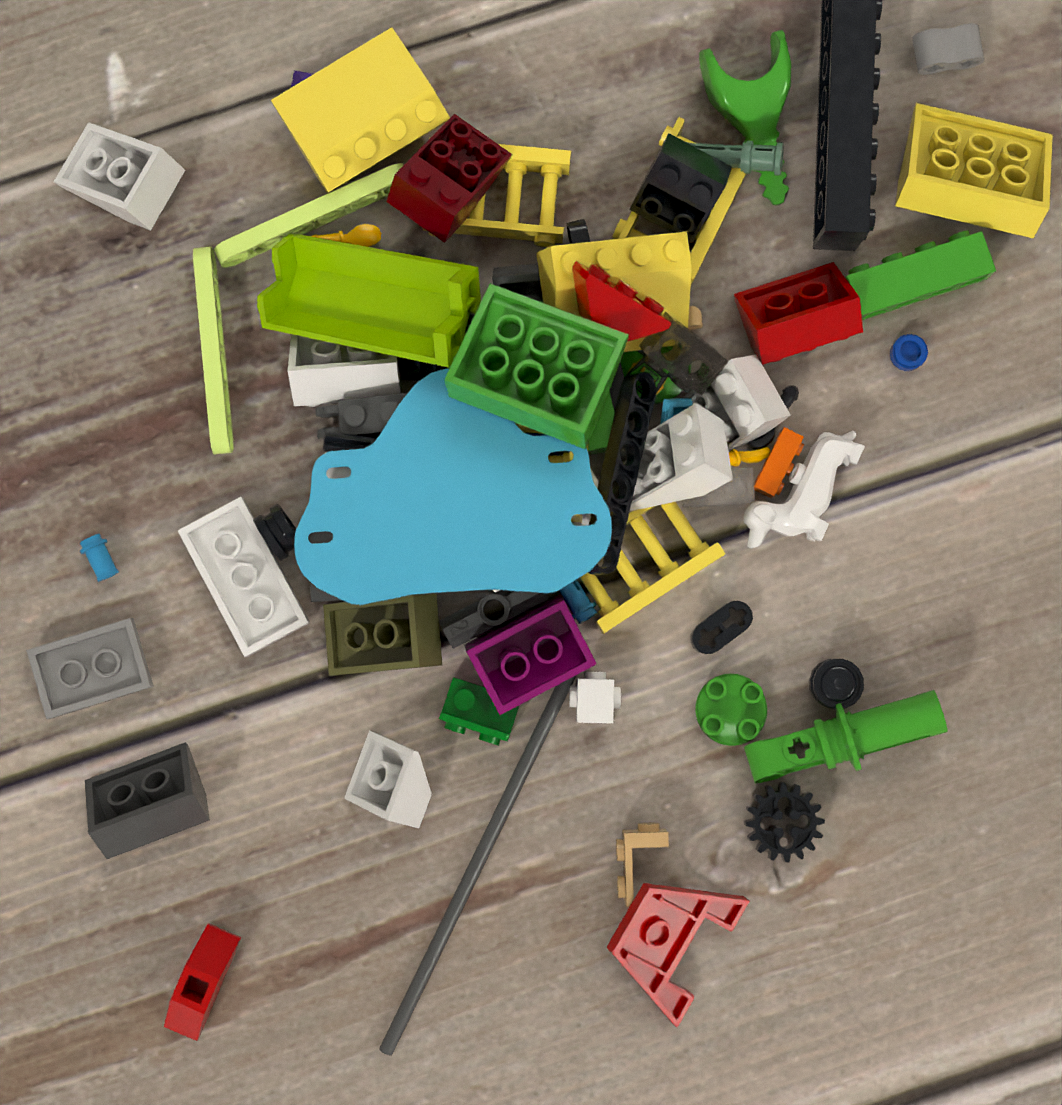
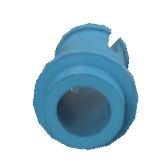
(98, 557)
(578, 602)

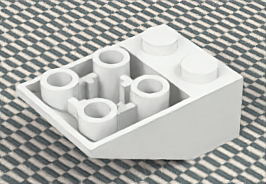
(682, 459)

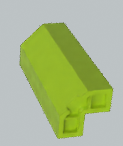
(370, 298)

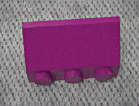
(530, 654)

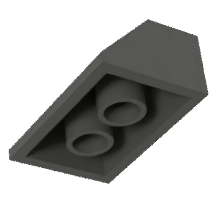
(145, 801)

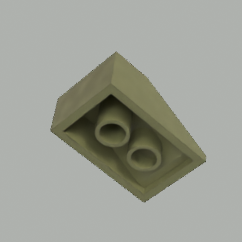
(383, 635)

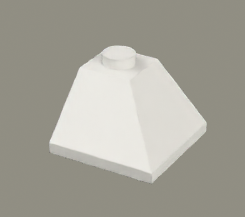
(390, 781)

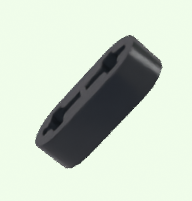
(726, 634)

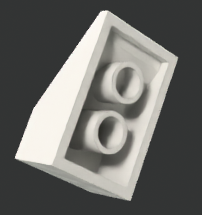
(120, 175)

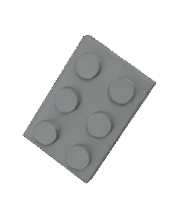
(90, 668)

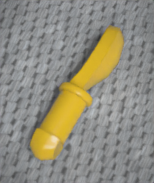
(361, 235)
(748, 456)

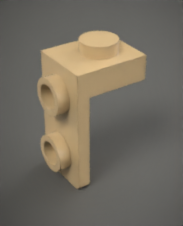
(646, 836)

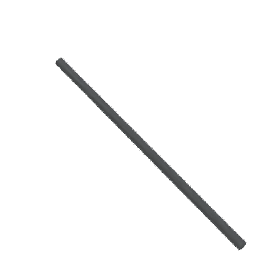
(475, 867)

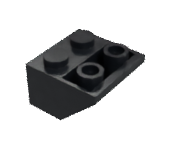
(681, 187)

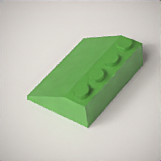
(536, 365)

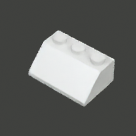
(334, 372)

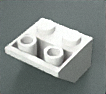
(743, 400)

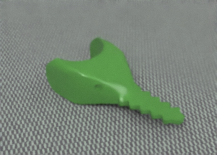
(753, 104)

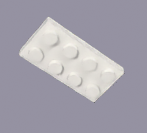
(243, 577)

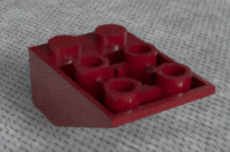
(447, 177)

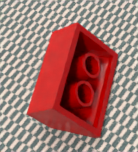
(799, 313)

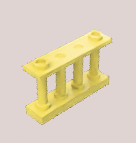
(551, 165)
(708, 231)
(670, 572)

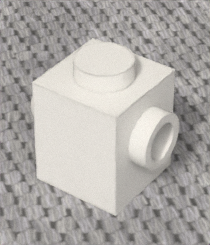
(595, 698)

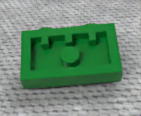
(472, 708)

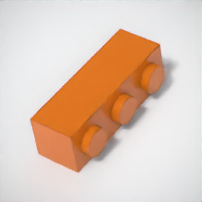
(778, 463)

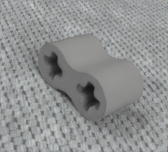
(948, 49)

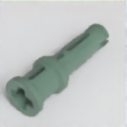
(747, 156)

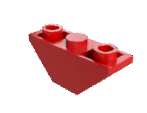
(616, 304)
(201, 981)

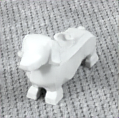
(809, 495)

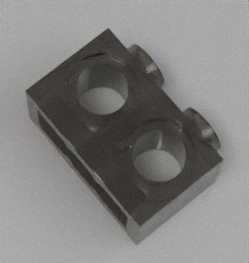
(686, 350)

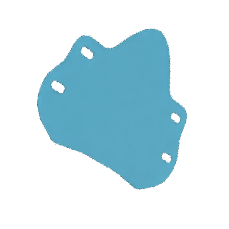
(450, 507)

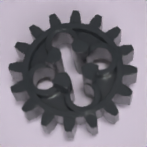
(797, 806)

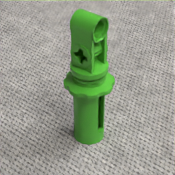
(848, 737)

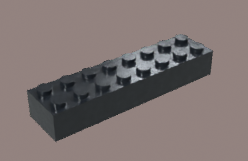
(846, 123)

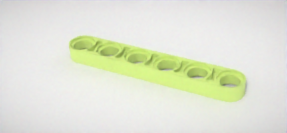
(307, 217)
(213, 350)

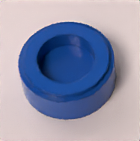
(908, 352)

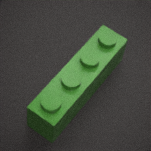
(922, 274)

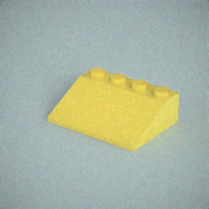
(360, 110)
(976, 171)
(650, 264)

